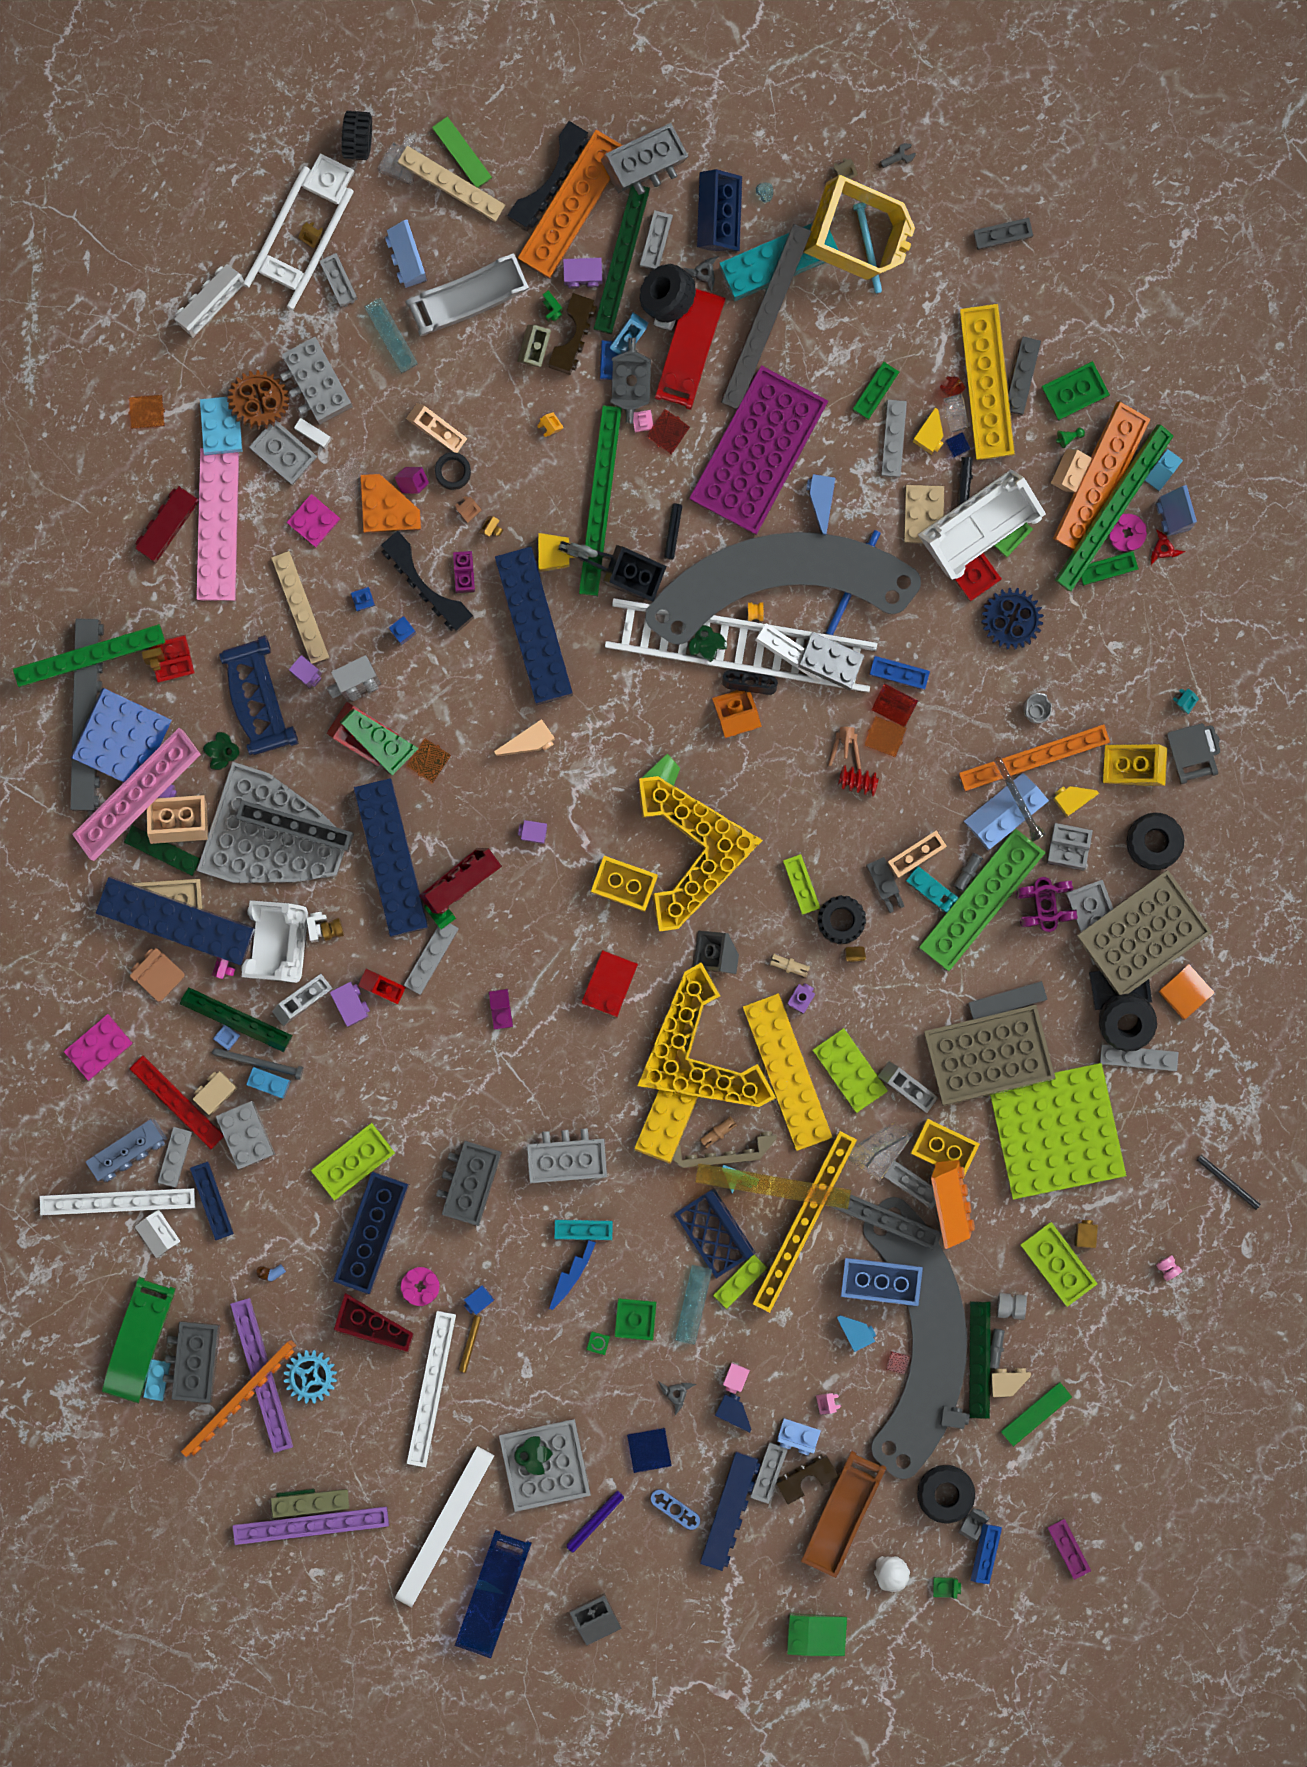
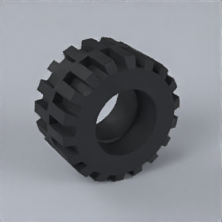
(356, 135)
(853, 907)

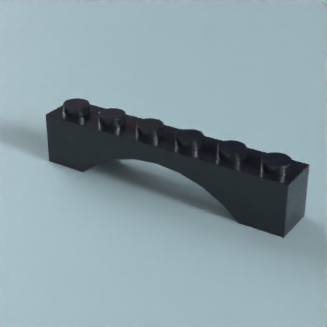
(527, 208)
(453, 611)

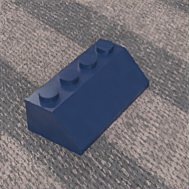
(719, 211)

